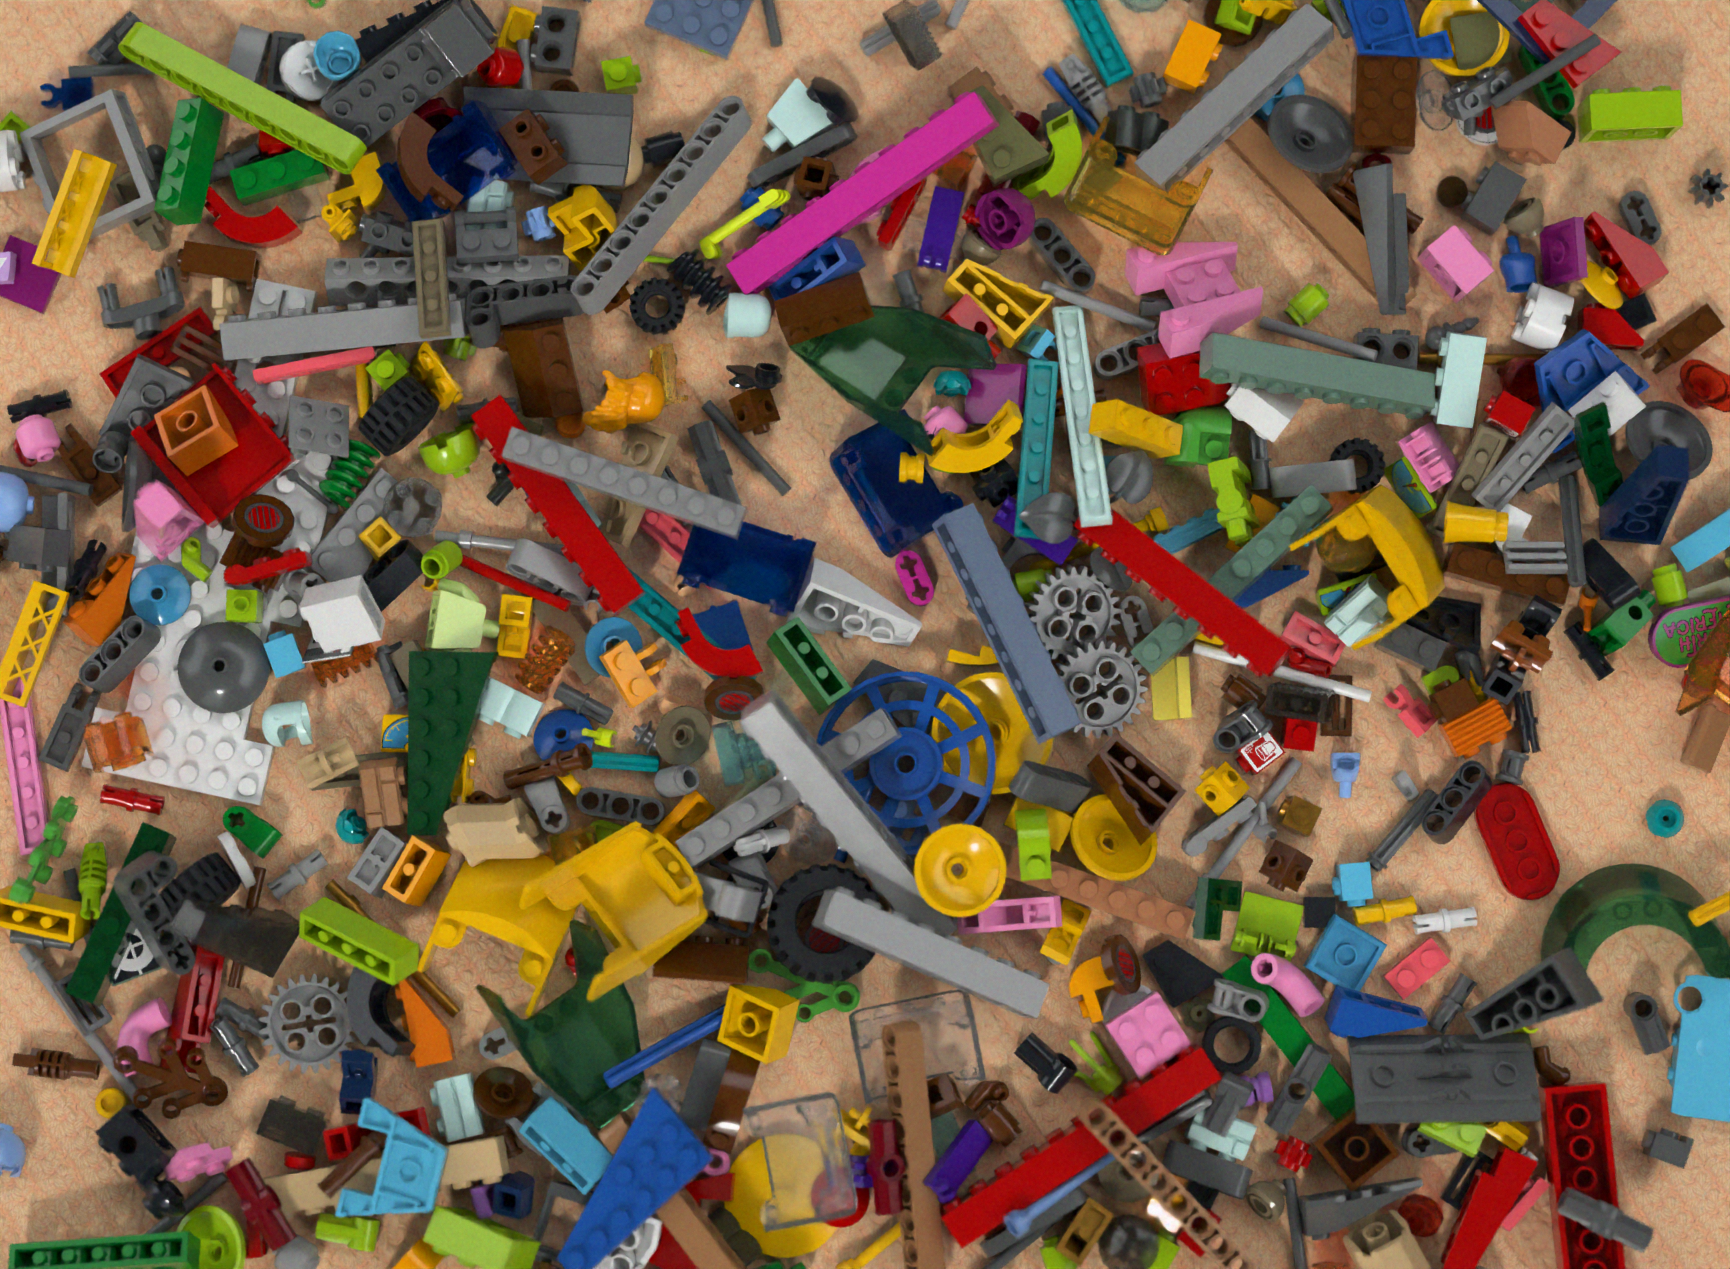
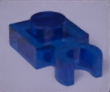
(72, 92)

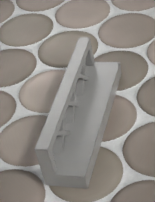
(1524, 458)
(59, 513)

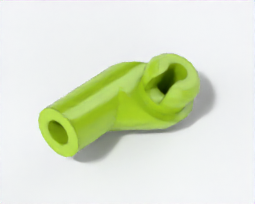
(192, 559)

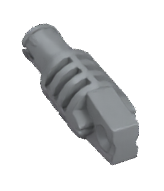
(1085, 86)

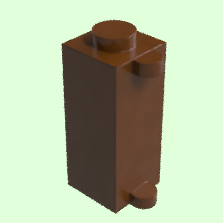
(219, 262)

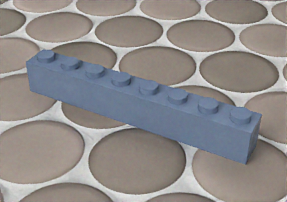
(1006, 623)

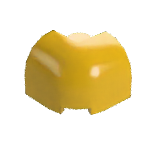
(585, 222)

